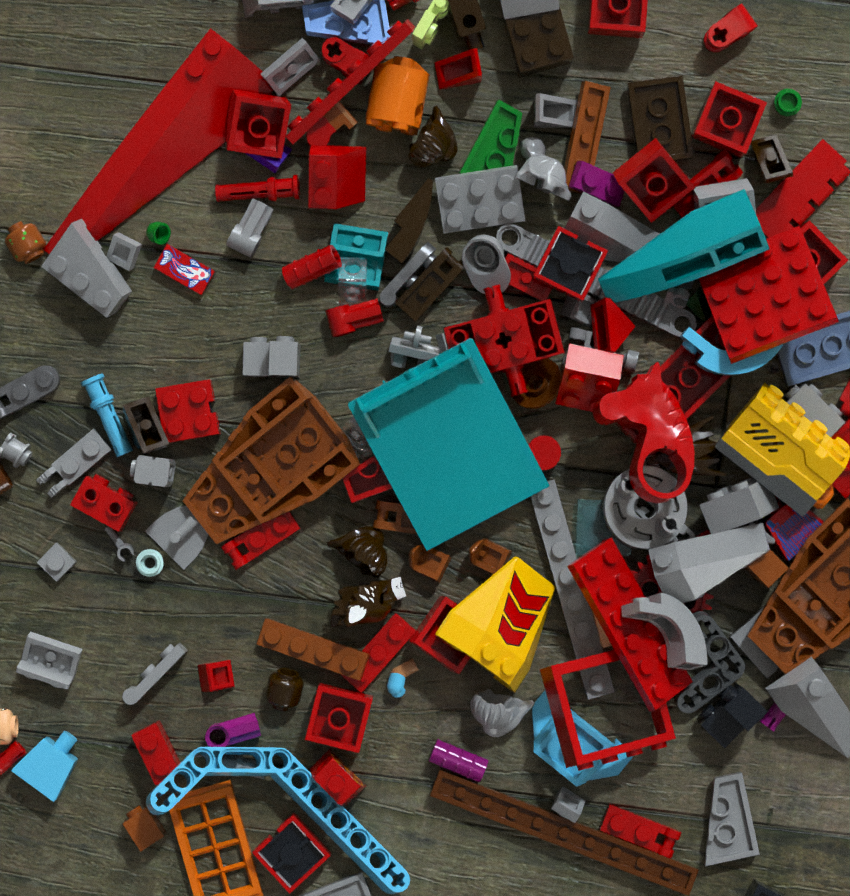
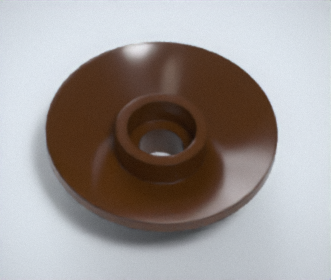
(537, 373)

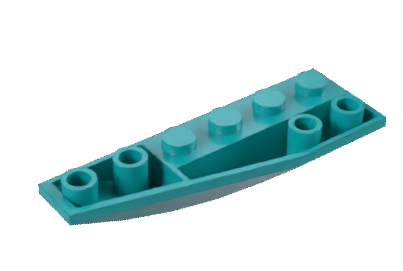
(689, 249)

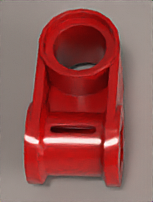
(732, 27)
(348, 55)

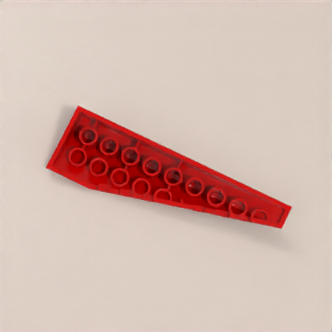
(169, 138)

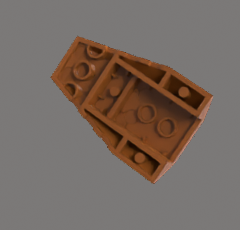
(271, 464)
(812, 599)

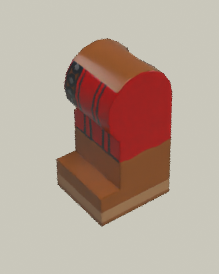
(330, 123)

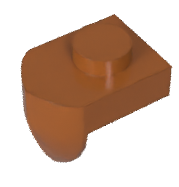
(489, 555)
(428, 563)

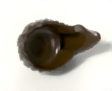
(434, 143)
(364, 549)

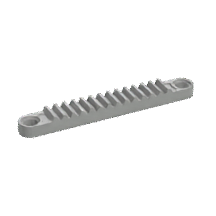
(647, 308)

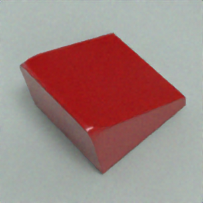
(215, 676)

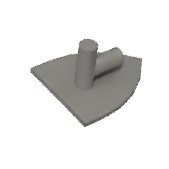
(179, 535)

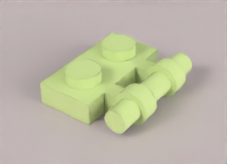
(426, 28)

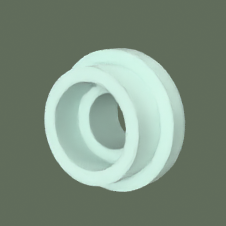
(141, 566)

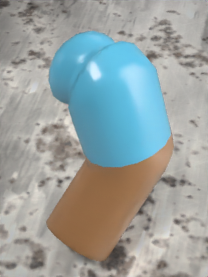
(397, 678)

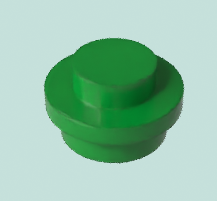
(787, 102)

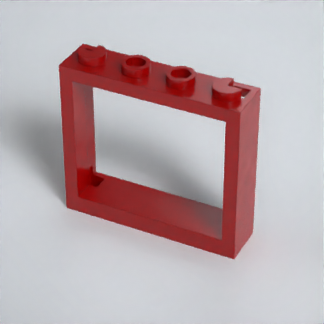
(565, 725)

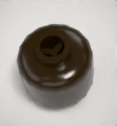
(284, 689)

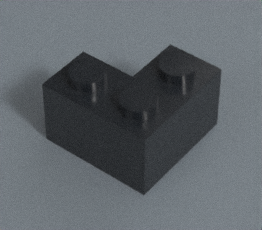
(731, 714)

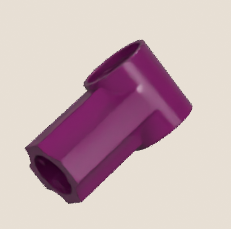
(236, 730)

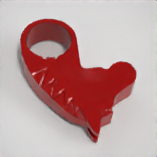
(661, 426)

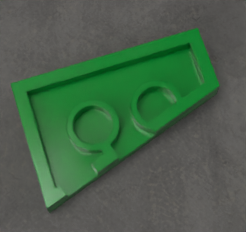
(496, 140)

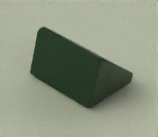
(699, 305)

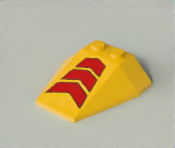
(501, 622)

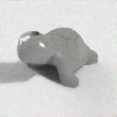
(547, 170)

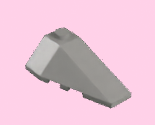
(608, 228)
(700, 563)
(814, 703)

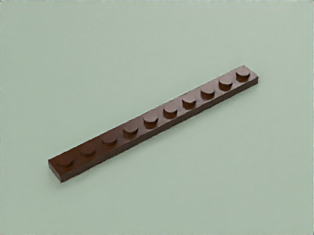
(564, 832)

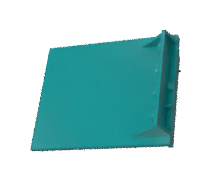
(448, 444)

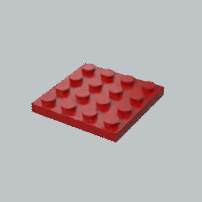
(769, 297)

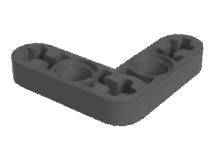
(717, 669)

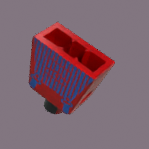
(790, 528)

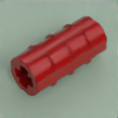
(311, 266)

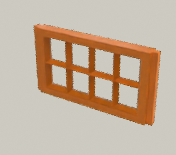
(200, 797)

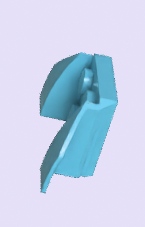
(548, 746)

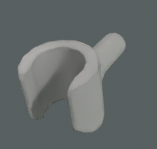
(119, 543)

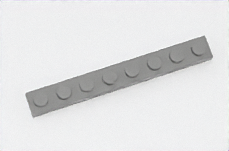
(573, 603)

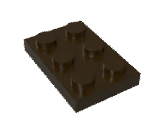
(661, 113)

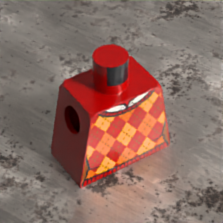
(336, 778)

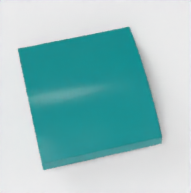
(359, 243)

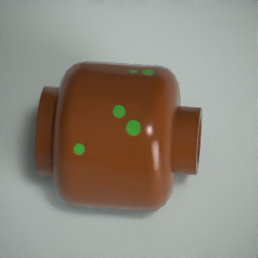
(25, 242)

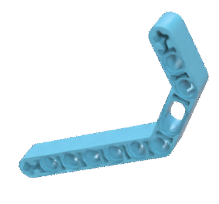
(302, 797)

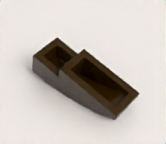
(411, 222)

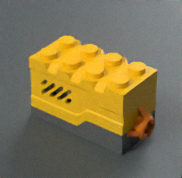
(785, 450)

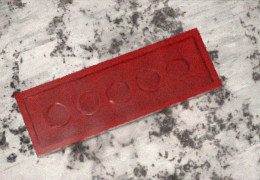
(638, 643)

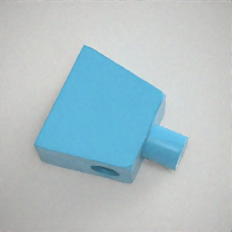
(49, 765)

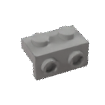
(49, 661)

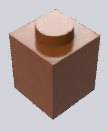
(143, 827)

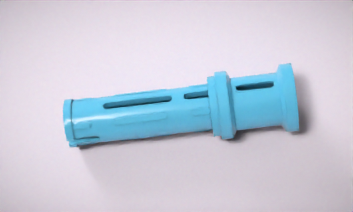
(102, 403)

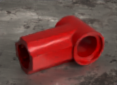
(347, 318)

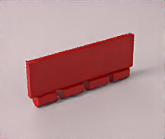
(808, 183)

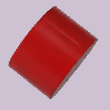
(546, 451)

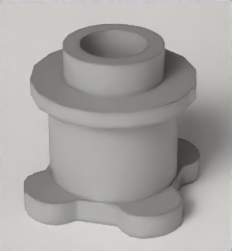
(15, 451)

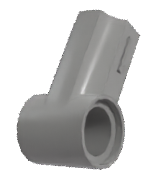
(247, 234)

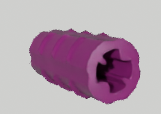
(458, 760)

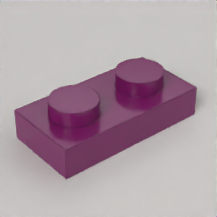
(596, 183)

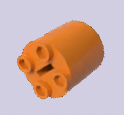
(397, 96)

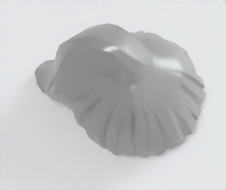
(498, 712)

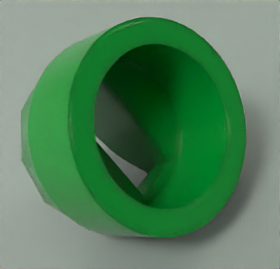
(158, 232)

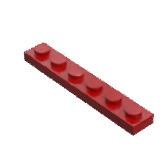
(357, 72)

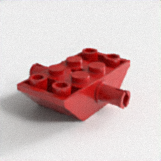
(532, 333)

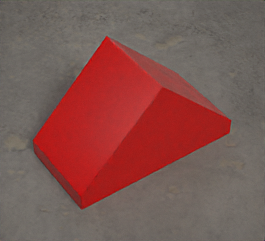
(459, 70)
(609, 325)

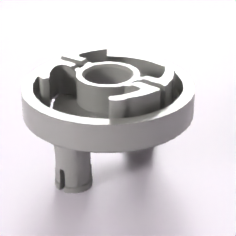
(662, 525)

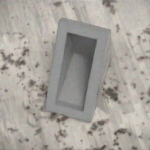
(553, 111)

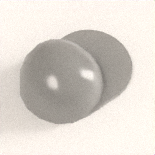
(486, 263)

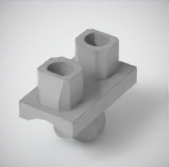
(412, 345)

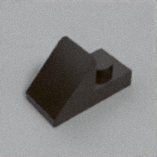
(770, 159)

